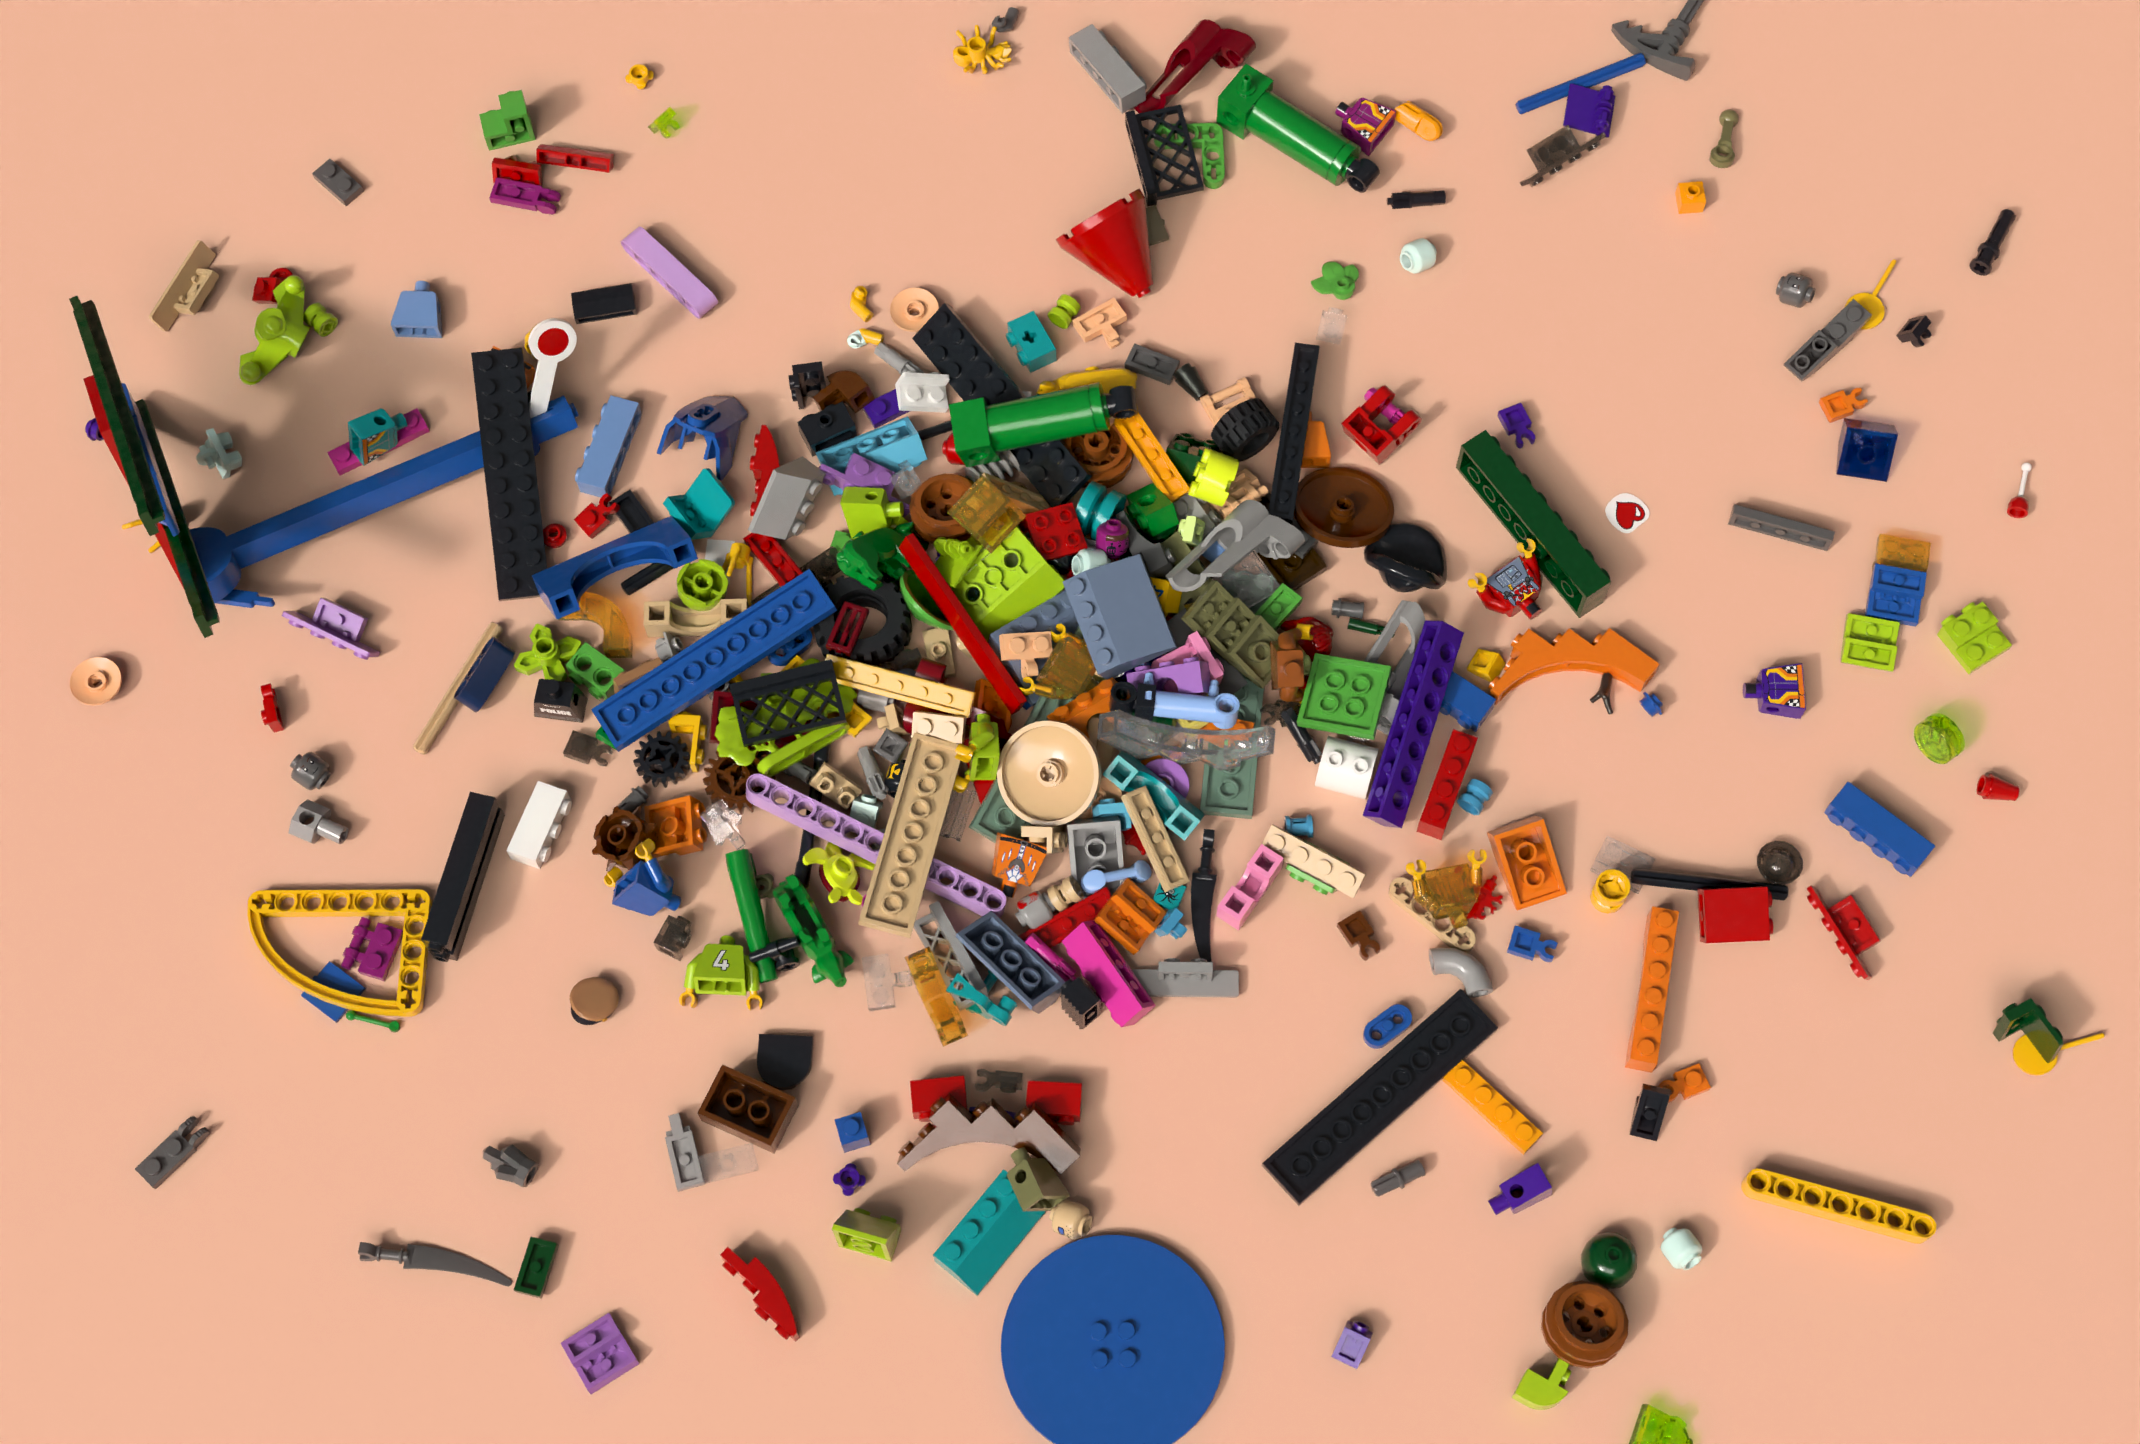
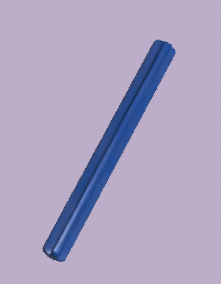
(1587, 80)

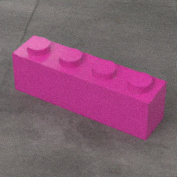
(1108, 973)

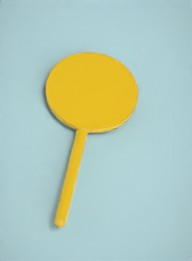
(1871, 302)
(2032, 1062)

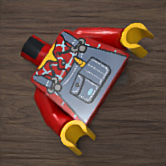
(1512, 586)

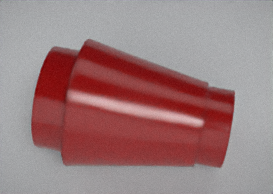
(1996, 788)

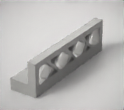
(956, 948)

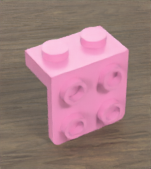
(1194, 647)

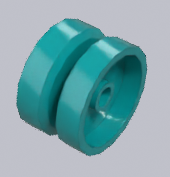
(1098, 507)

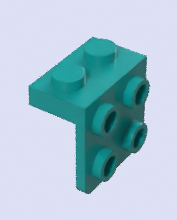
(702, 506)

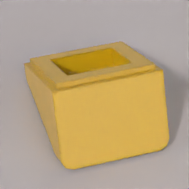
(1486, 664)

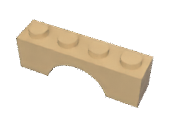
(683, 621)

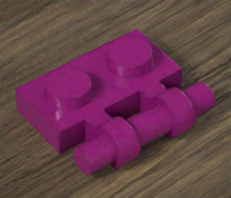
(379, 953)

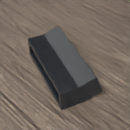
(603, 303)

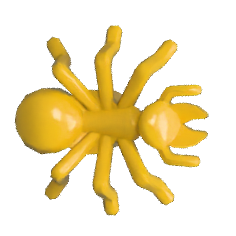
(976, 52)

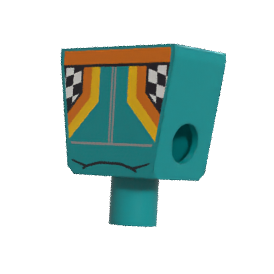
(374, 434)

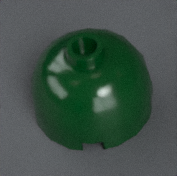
(1609, 1260)

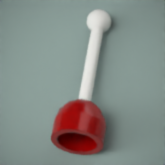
(2019, 506)

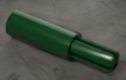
(1366, 627)

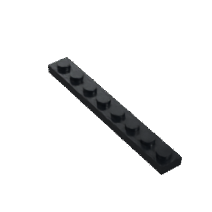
(1293, 431)

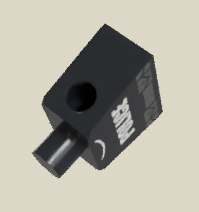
(557, 700)

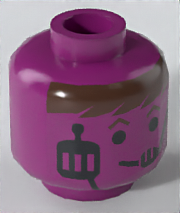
(1112, 538)

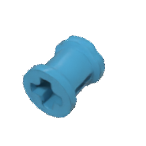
(1299, 826)

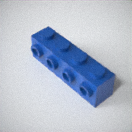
(1879, 829)

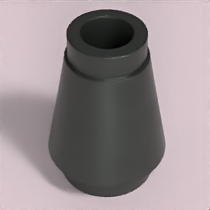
(1190, 381)

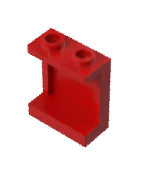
(1734, 914)

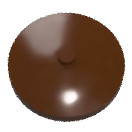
(1343, 507)

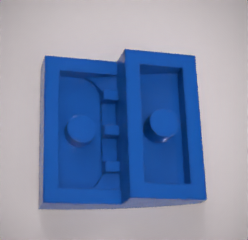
(1895, 594)

